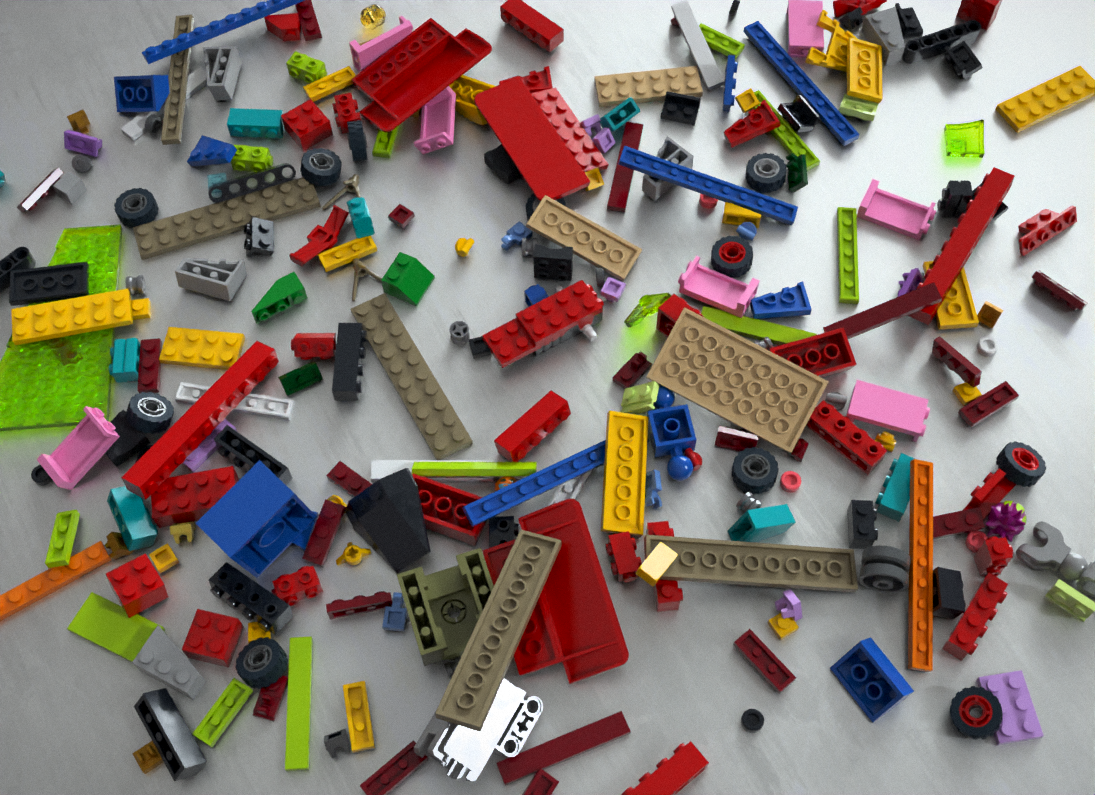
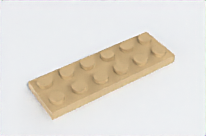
(647, 85)
(586, 237)

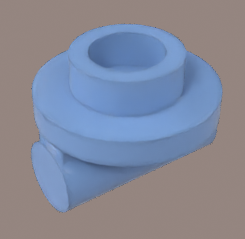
(747, 230)

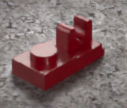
(632, 371)
(735, 439)
(270, 700)

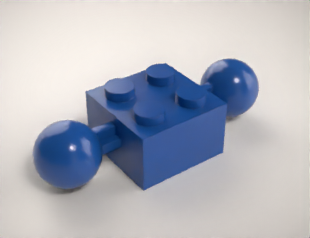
(672, 433)

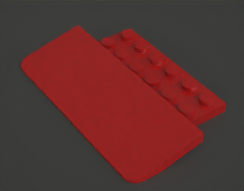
(417, 72)
(541, 137)
(574, 612)

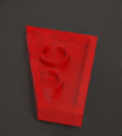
(535, 81)
(755, 124)

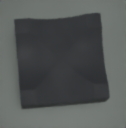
(501, 164)
(553, 263)
(129, 441)

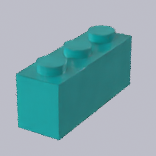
(255, 123)
(897, 492)
(132, 518)

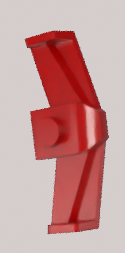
(321, 237)

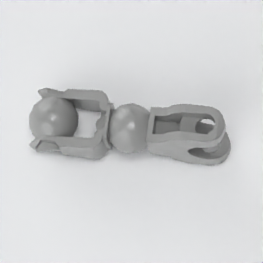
(1056, 556)

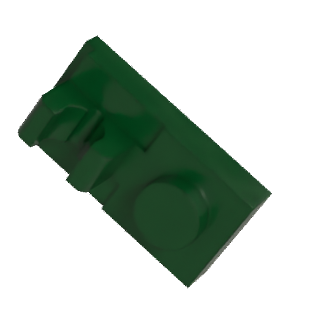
(796, 172)
(300, 378)

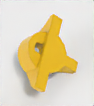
(352, 554)

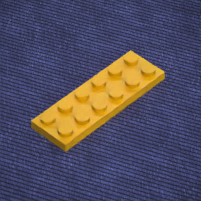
(1047, 99)
(71, 316)
(624, 473)

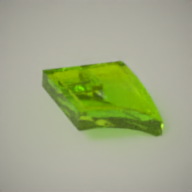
(965, 139)
(647, 306)

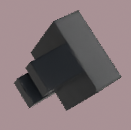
(852, 17)
(336, 740)

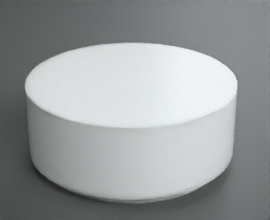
(987, 346)

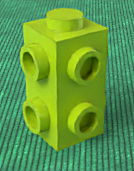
(306, 68)
(251, 158)

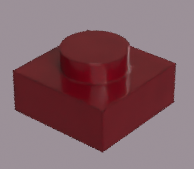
(401, 216)

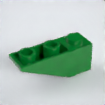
(282, 295)

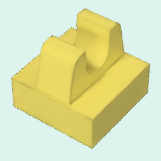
(180, 529)

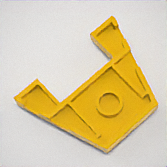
(837, 48)

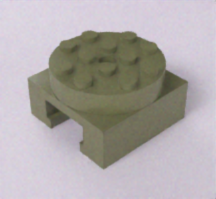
(437, 596)

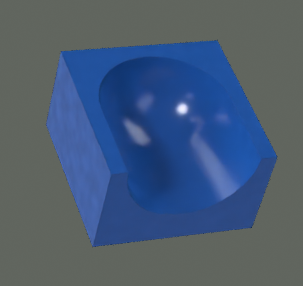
(256, 519)

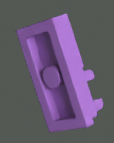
(81, 143)
(910, 282)

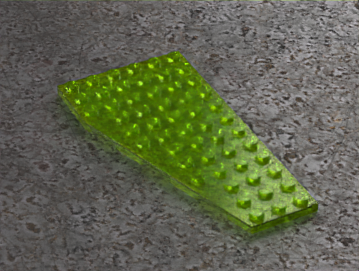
(57, 377)

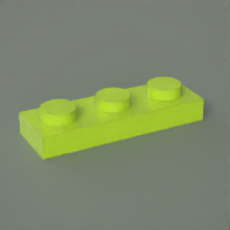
(721, 42)
(62, 538)
(222, 712)

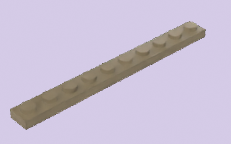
(178, 81)

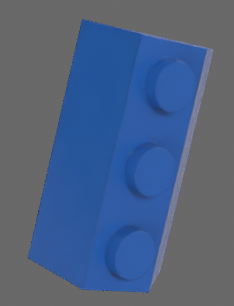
(141, 93)
(871, 679)

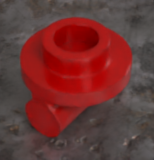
(694, 457)

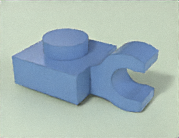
(515, 235)
(652, 486)
(395, 616)

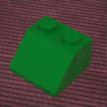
(407, 279)

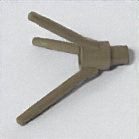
(351, 186)
(360, 271)

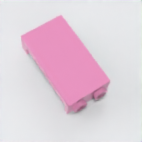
(802, 27)
(375, 48)
(437, 122)
(895, 212)
(717, 288)
(888, 409)
(80, 449)

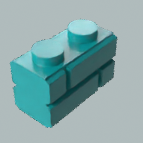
(620, 114)
(360, 217)
(125, 360)

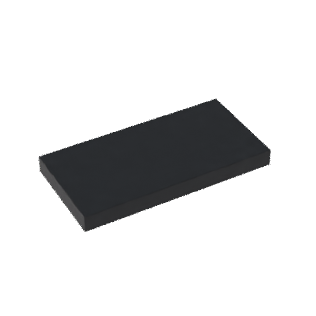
(49, 283)

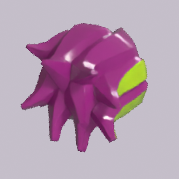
(1006, 520)

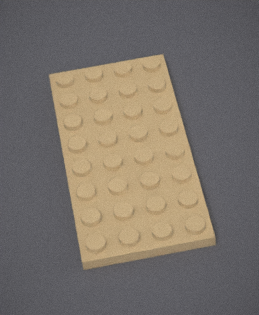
(737, 380)

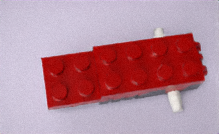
(547, 324)

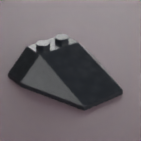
(391, 519)

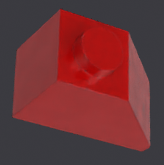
(284, 26)

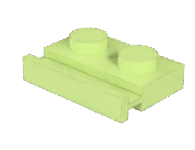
(858, 108)
(640, 398)
(1071, 600)

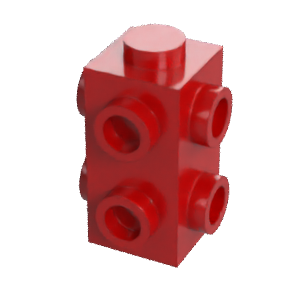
(345, 108)
(314, 345)
(622, 550)
(993, 556)
(297, 585)

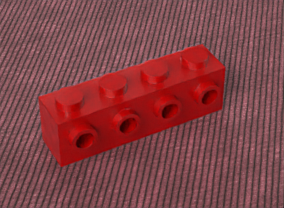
(532, 24)
(532, 427)
(846, 437)
(666, 591)
(975, 617)

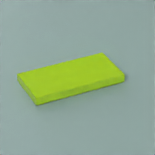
(110, 627)

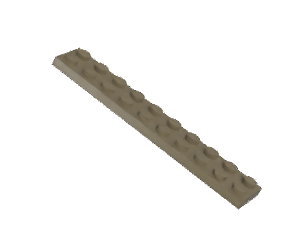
(224, 217)
(412, 378)
(758, 564)
(498, 631)

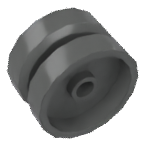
(885, 569)

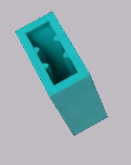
(762, 524)

